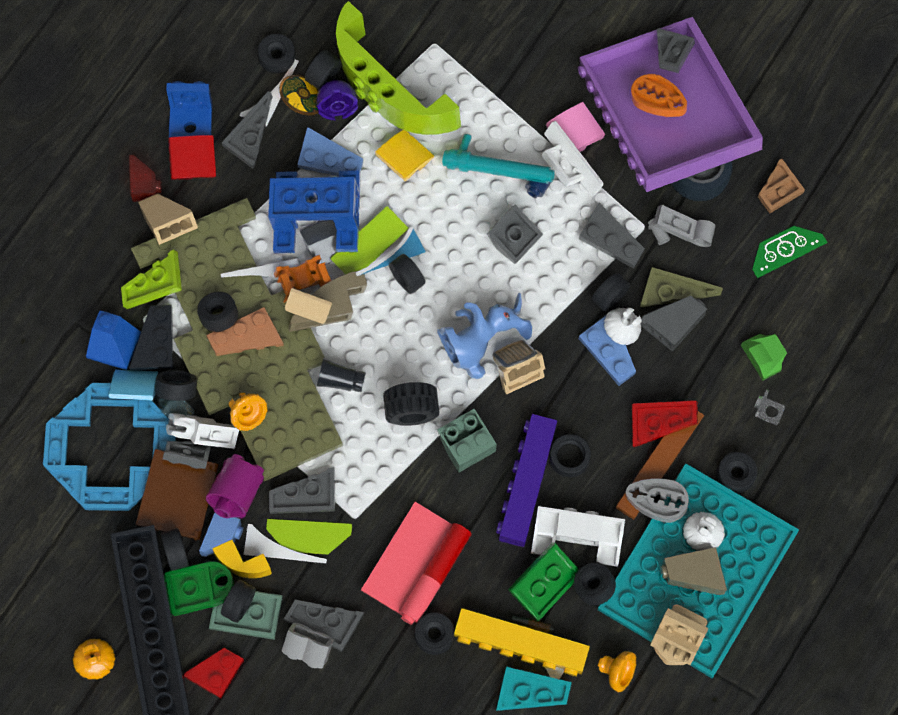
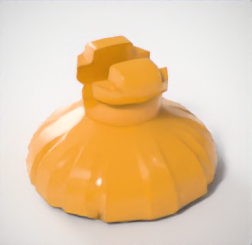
(247, 411)
(97, 666)
(619, 669)

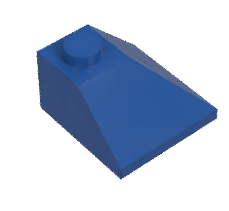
(112, 340)

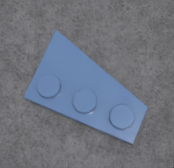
(326, 156)
(609, 354)

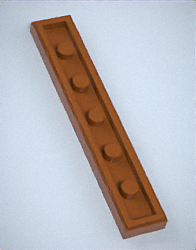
(659, 463)

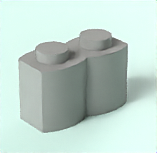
(307, 645)

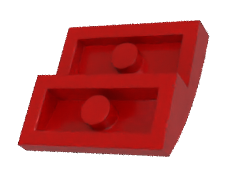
(192, 157)

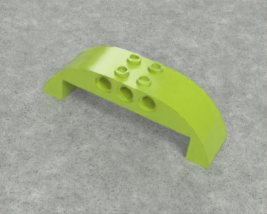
(383, 90)

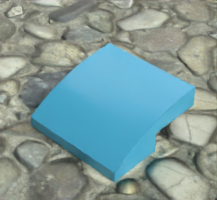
(133, 385)

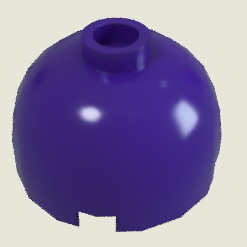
(336, 99)

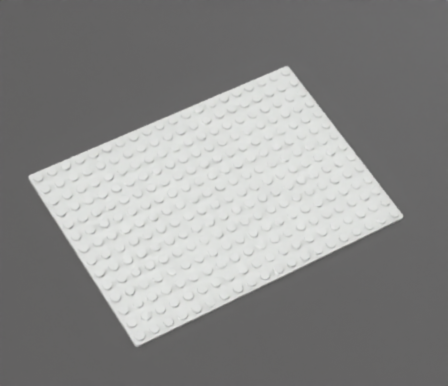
(451, 213)

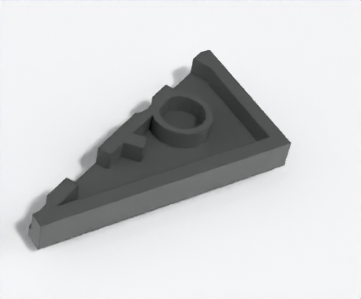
(248, 134)

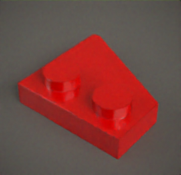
(215, 672)

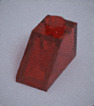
(142, 180)

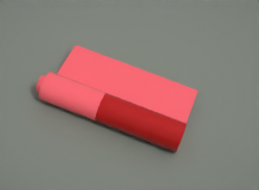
(416, 563)

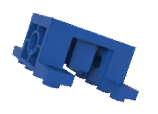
(314, 199)

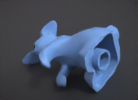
(470, 344)

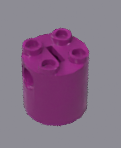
(235, 487)

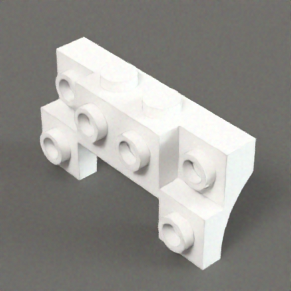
(579, 528)

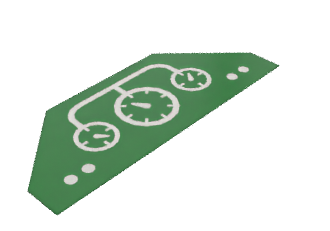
(785, 248)

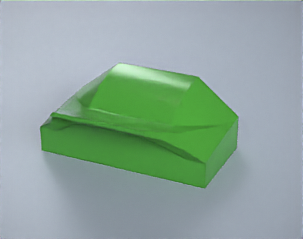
(765, 354)

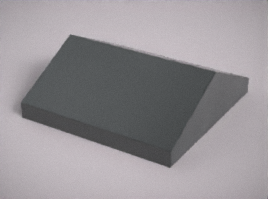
(514, 234)
(321, 240)

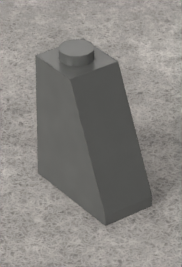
(674, 321)

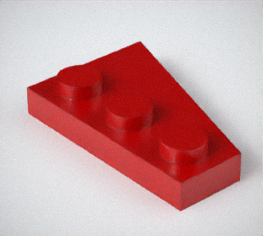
(661, 419)

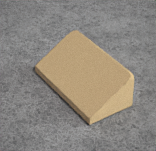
(308, 306)

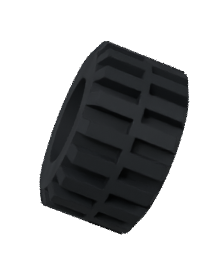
(411, 403)

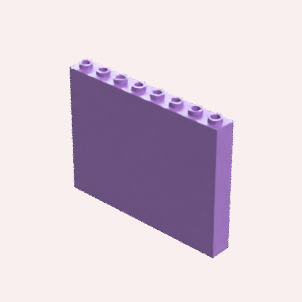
(663, 147)

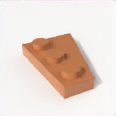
(247, 333)

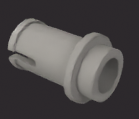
(661, 235)

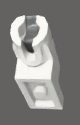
(202, 430)

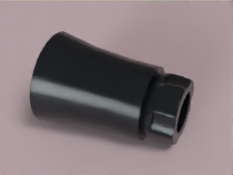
(340, 376)

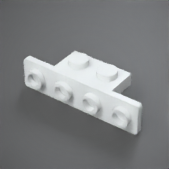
(568, 161)

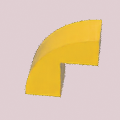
(228, 555)

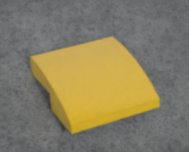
(404, 155)

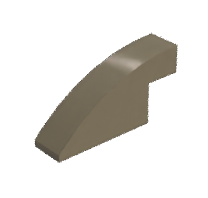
(338, 294)

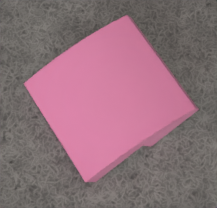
(579, 126)

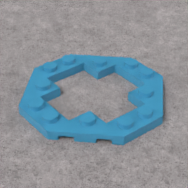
(74, 477)

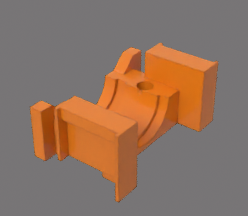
(302, 276)

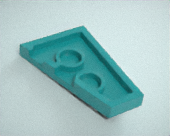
(531, 690)

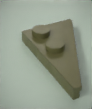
(669, 288)

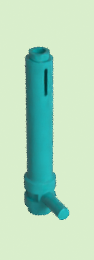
(466, 161)

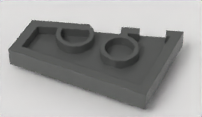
(611, 237)
(306, 495)
(327, 620)

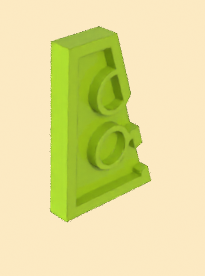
(155, 283)

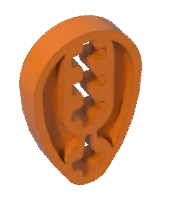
(662, 87)

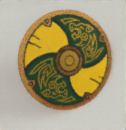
(299, 95)

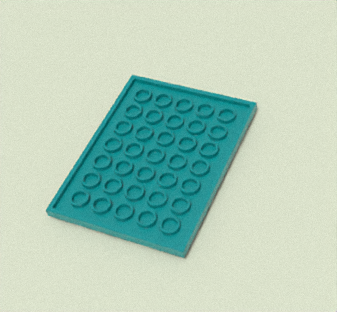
(748, 558)

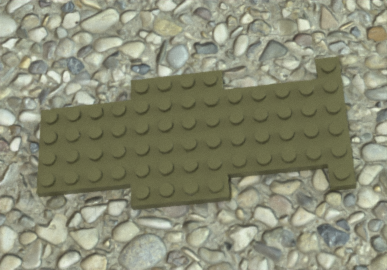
(296, 418)

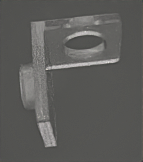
(762, 403)

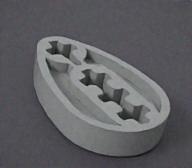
(659, 511)

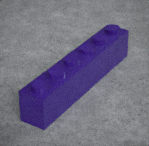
(527, 481)

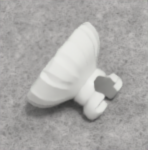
(623, 325)
(702, 538)

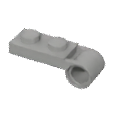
(684, 227)

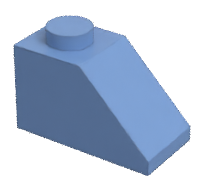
(219, 532)

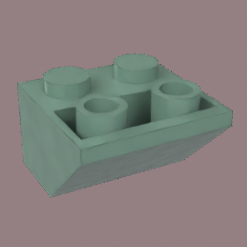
(467, 440)

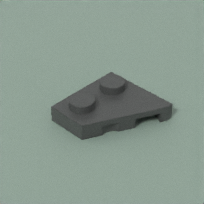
(673, 49)
(187, 454)

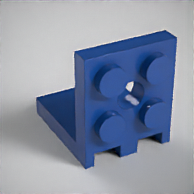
(189, 106)

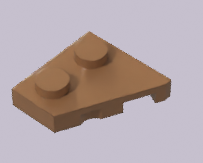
(780, 188)

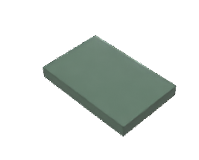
(258, 621)

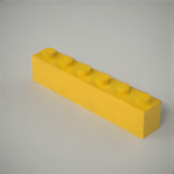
(521, 641)

